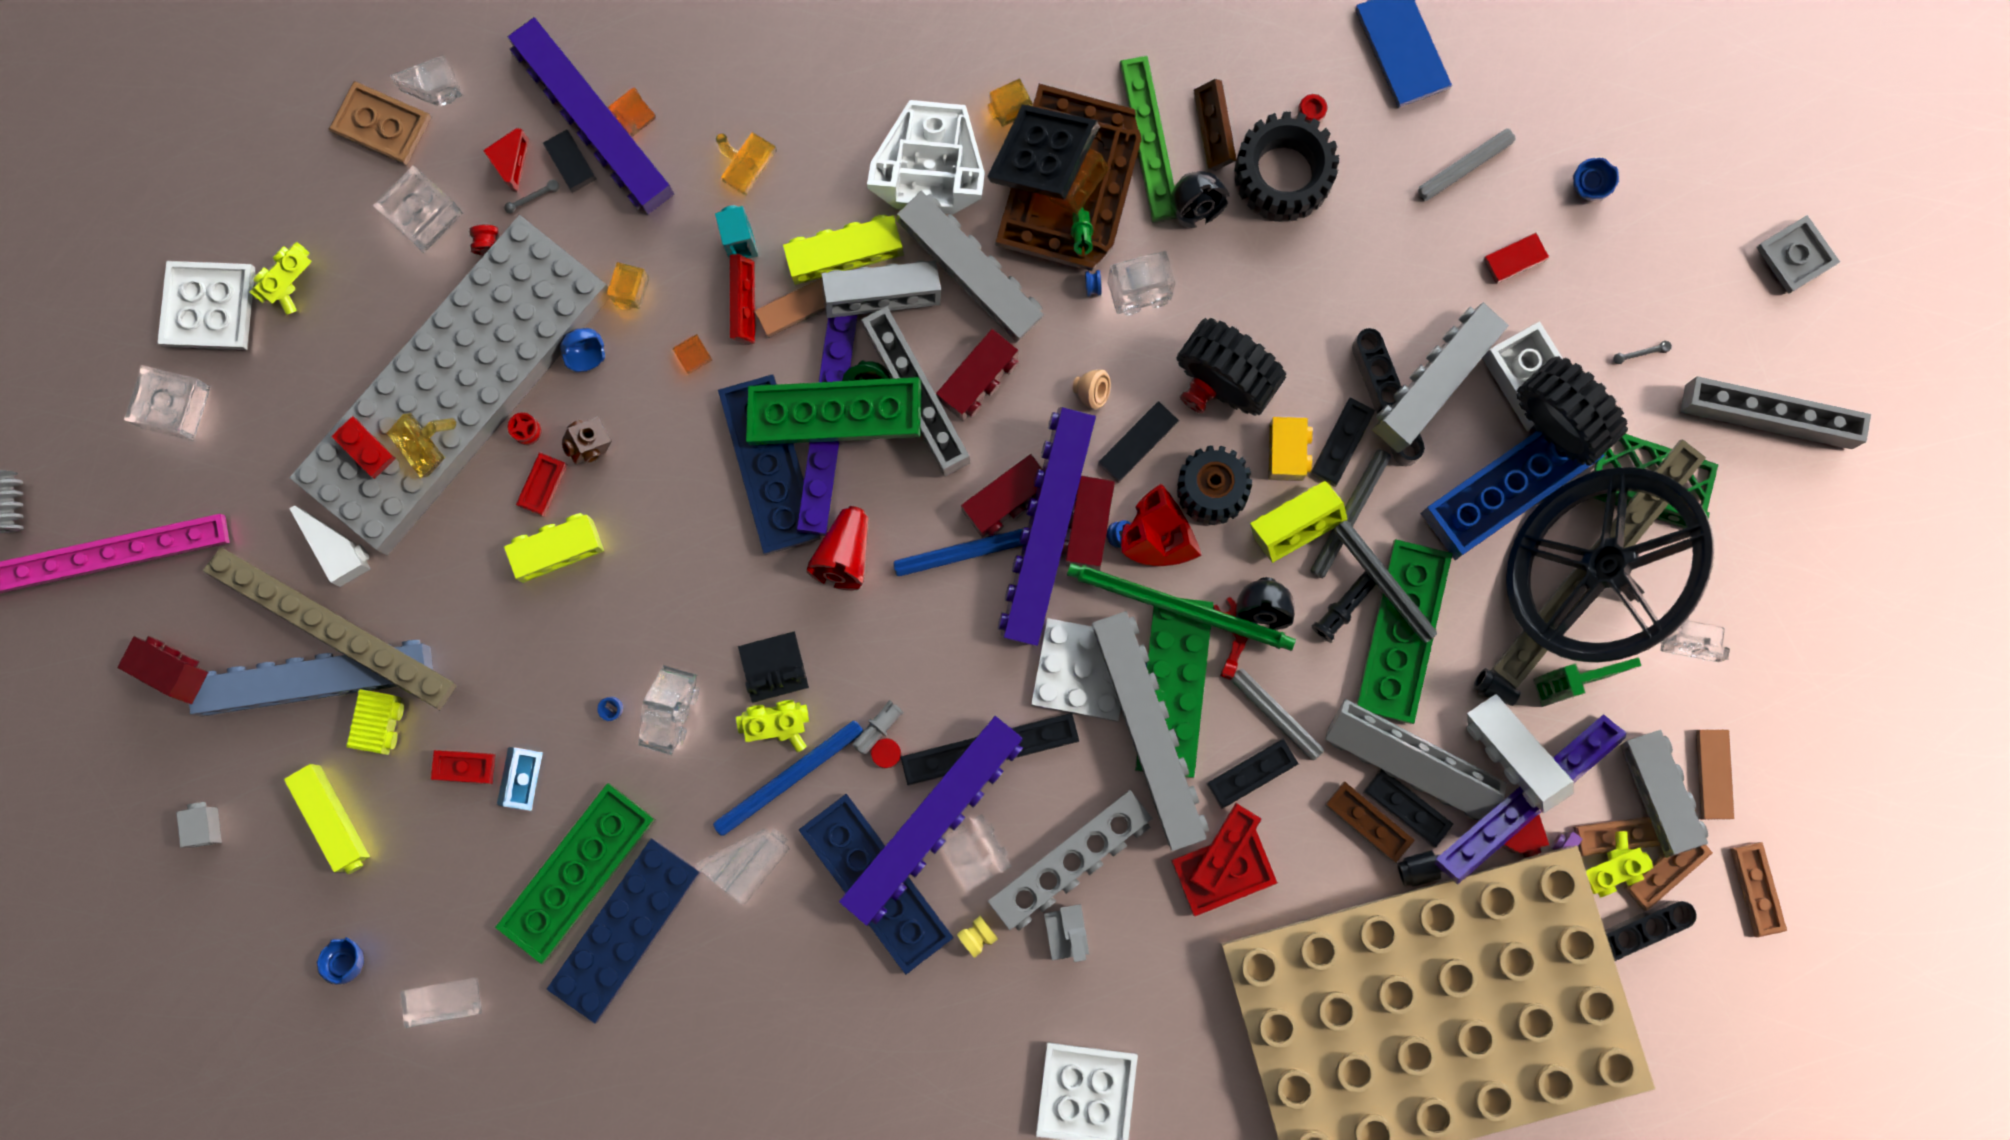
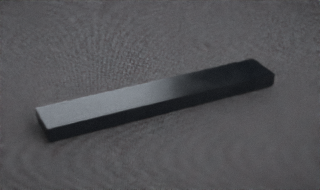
(1036, 738)

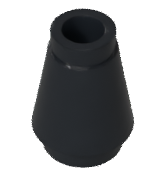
(1491, 683)

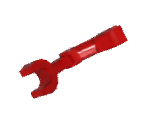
(1237, 646)

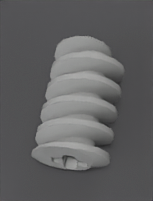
(7, 502)

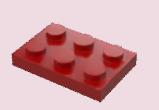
(1249, 875)

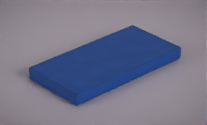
(1403, 49)

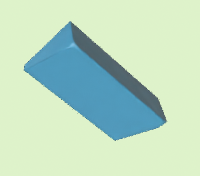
(519, 778)

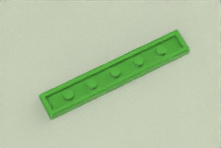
(1152, 150)

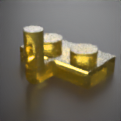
(747, 162)
(416, 443)

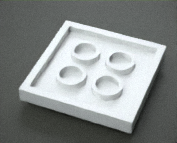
(206, 305)
(1074, 673)
(1086, 1093)

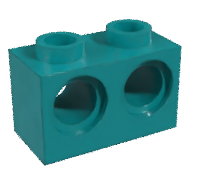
(736, 232)

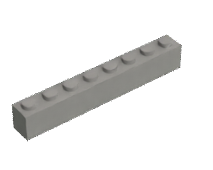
(1149, 731)

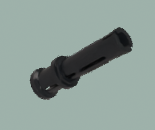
(1339, 613)

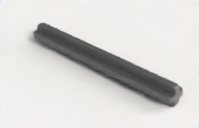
(1353, 510)
(1385, 582)

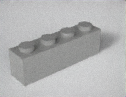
(874, 288)
(1664, 793)

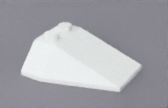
(929, 152)

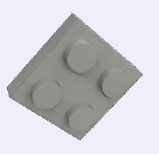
(1798, 254)

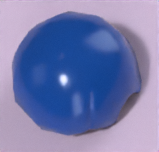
(1595, 179)
(582, 349)
(340, 961)

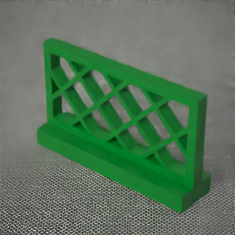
(1669, 514)
(1568, 683)

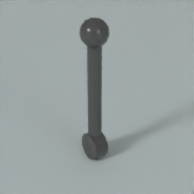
(552, 186)
(1663, 347)

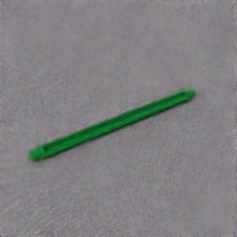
(1181, 607)

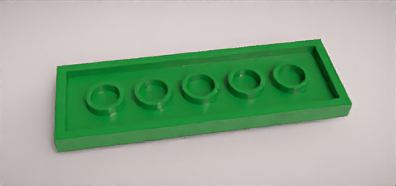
(834, 411)
(1396, 654)
(1179, 663)
(575, 873)

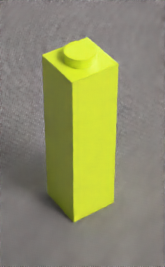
(327, 819)

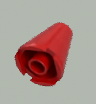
(842, 551)

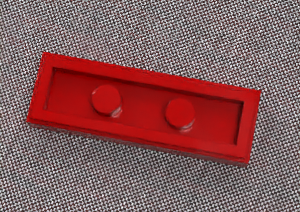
(742, 299)
(1225, 849)

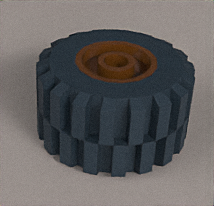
(1214, 485)

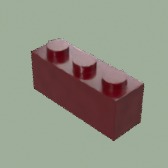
(978, 375)
(1003, 498)
(1089, 523)
(163, 668)

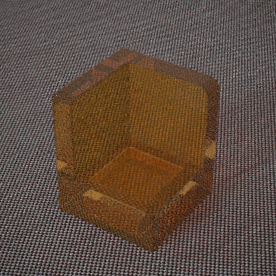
(632, 112)

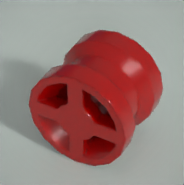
(483, 238)
(1197, 395)
(519, 424)

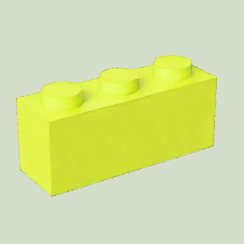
(1298, 521)
(553, 547)

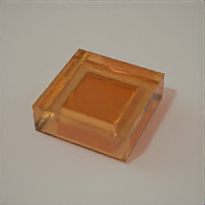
(692, 354)

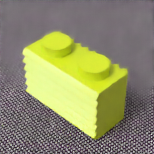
(375, 722)

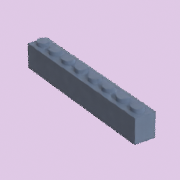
(293, 681)

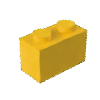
(1289, 448)

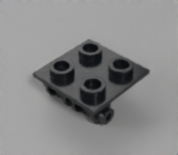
(773, 667)

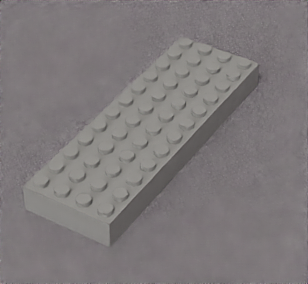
(462, 364)

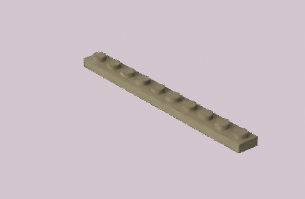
(1640, 514)
(330, 628)

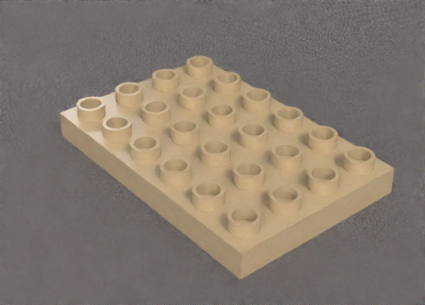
(1441, 1009)

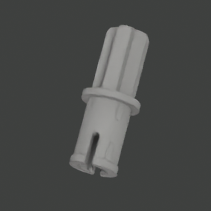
(877, 727)

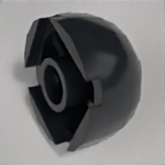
(1198, 197)
(1266, 603)

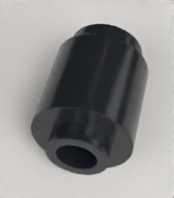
(1419, 869)

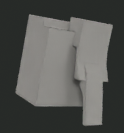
(1067, 933)

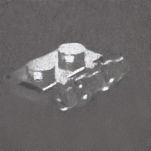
(966, 857)

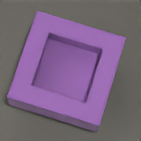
(1566, 840)

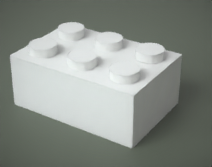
(1517, 361)

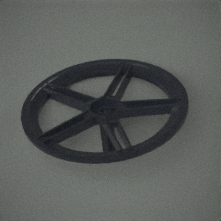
(1609, 563)

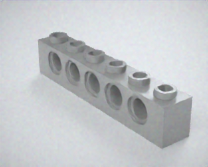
(1137, 823)

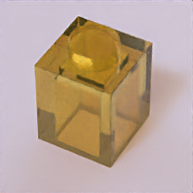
(1007, 101)
(628, 286)

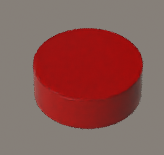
(1314, 107)
(886, 753)

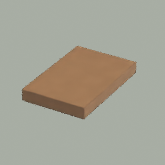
(380, 123)

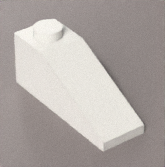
(337, 555)

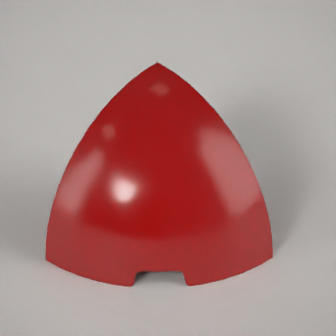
(1159, 532)

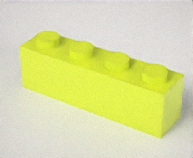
(843, 249)

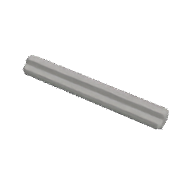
(1466, 164)
(1277, 714)

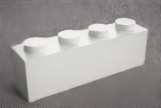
(1520, 754)

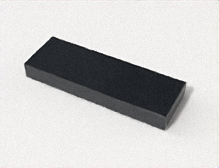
(1138, 442)
(1342, 442)
(1252, 773)
(1408, 808)

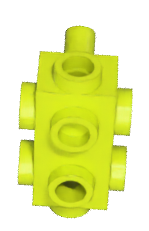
(277, 281)
(781, 721)
(1621, 866)

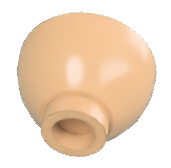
(1093, 388)

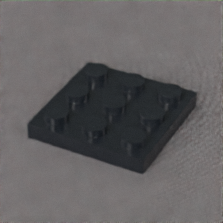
(1043, 151)

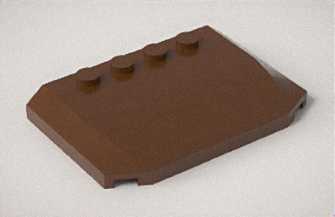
(1044, 228)

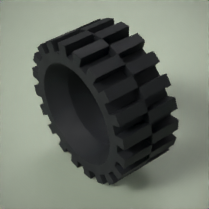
(1294, 135)
(1232, 366)
(1572, 410)

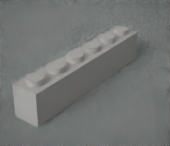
(969, 266)
(901, 363)
(1440, 377)
(1775, 413)
(1415, 761)

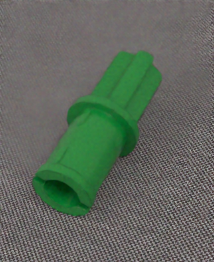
(1082, 232)

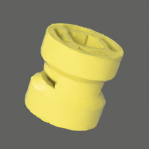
(977, 936)

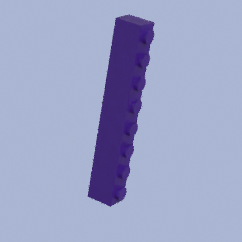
(590, 115)
(1047, 525)
(931, 820)

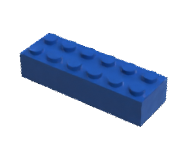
(1500, 493)

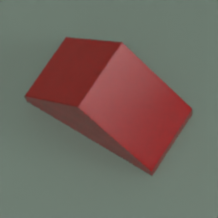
(509, 156)

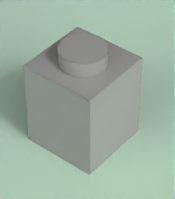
(198, 825)

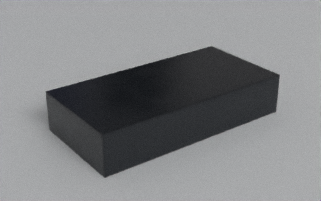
(569, 160)

